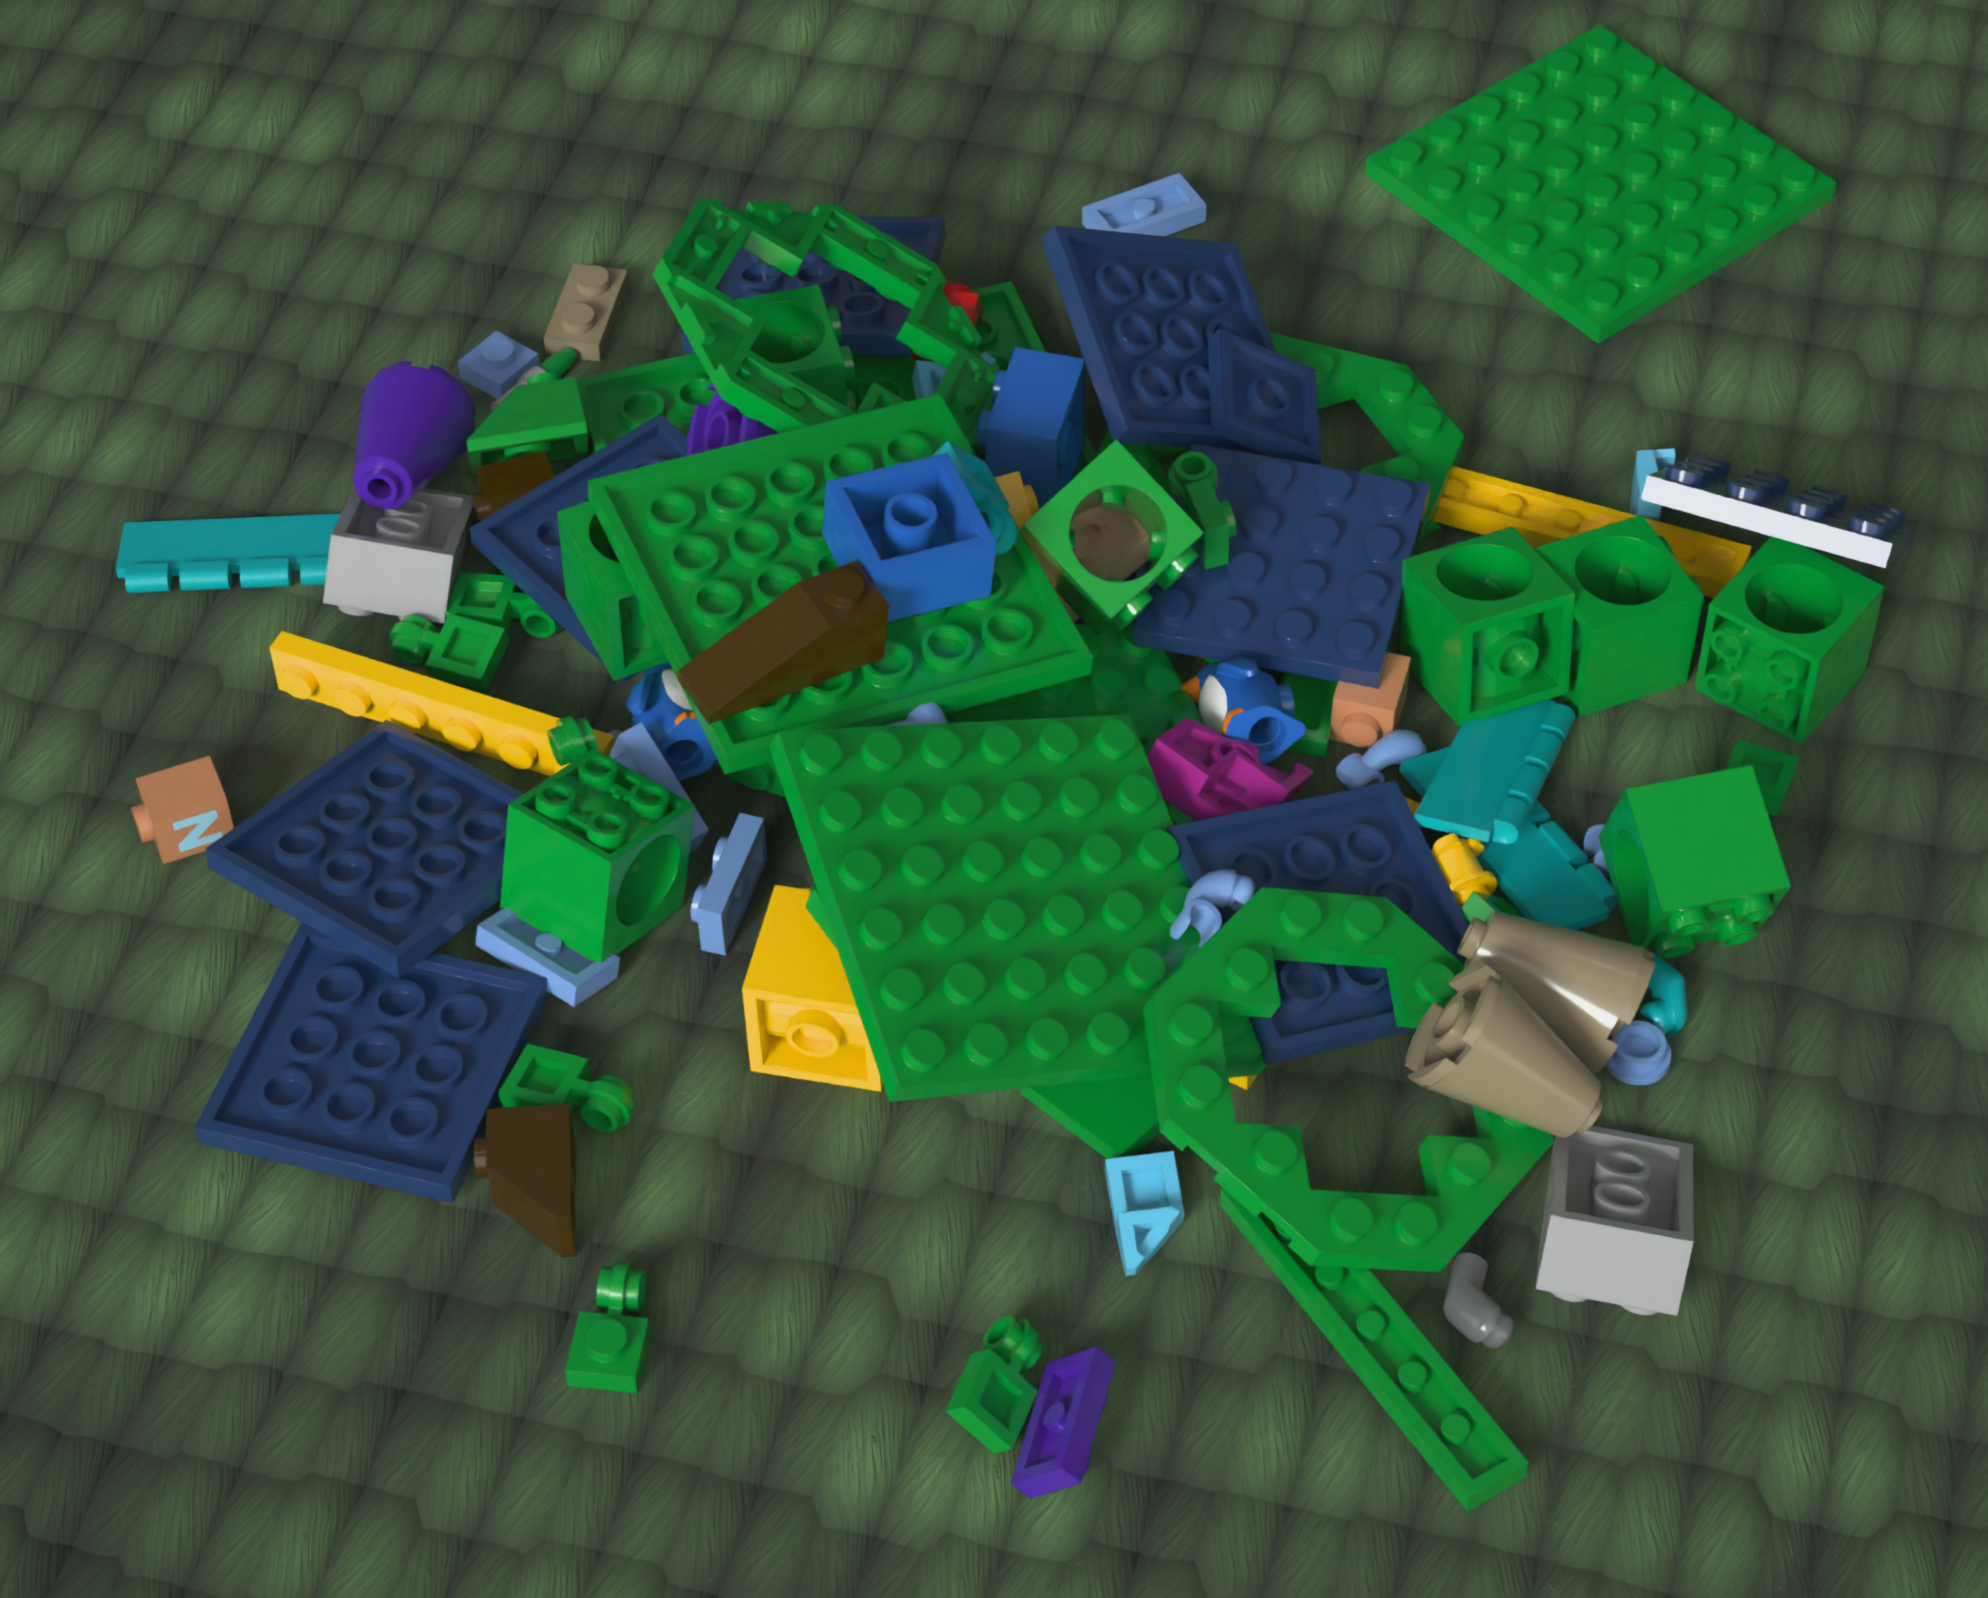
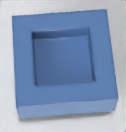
(496, 364)

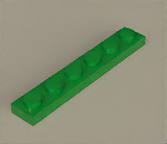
(1394, 1365)

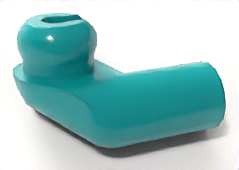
(1668, 996)

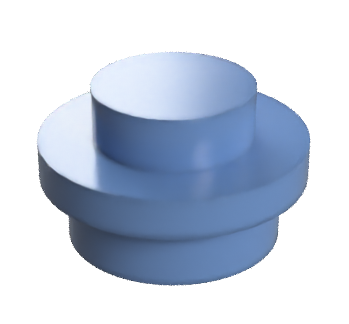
(1641, 1054)

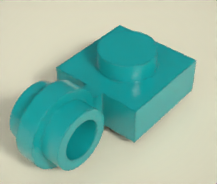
(985, 494)

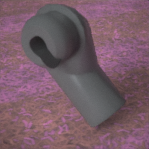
(1471, 1308)

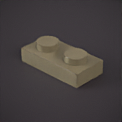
(587, 311)

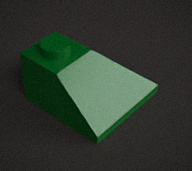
(531, 420)

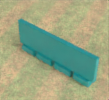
(212, 550)
(1495, 773)
(1541, 870)

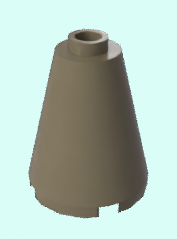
(1569, 977)
(1502, 1057)

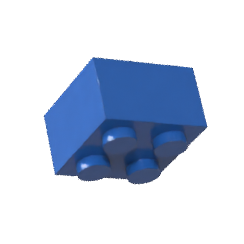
(1036, 421)
(912, 534)

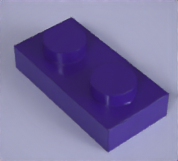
(1063, 1423)

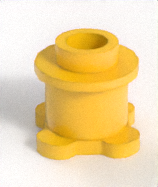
(1461, 868)

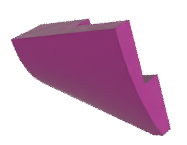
(1217, 774)

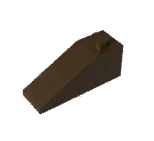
(791, 644)

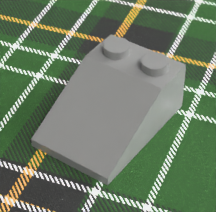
(398, 557)
(1618, 1220)

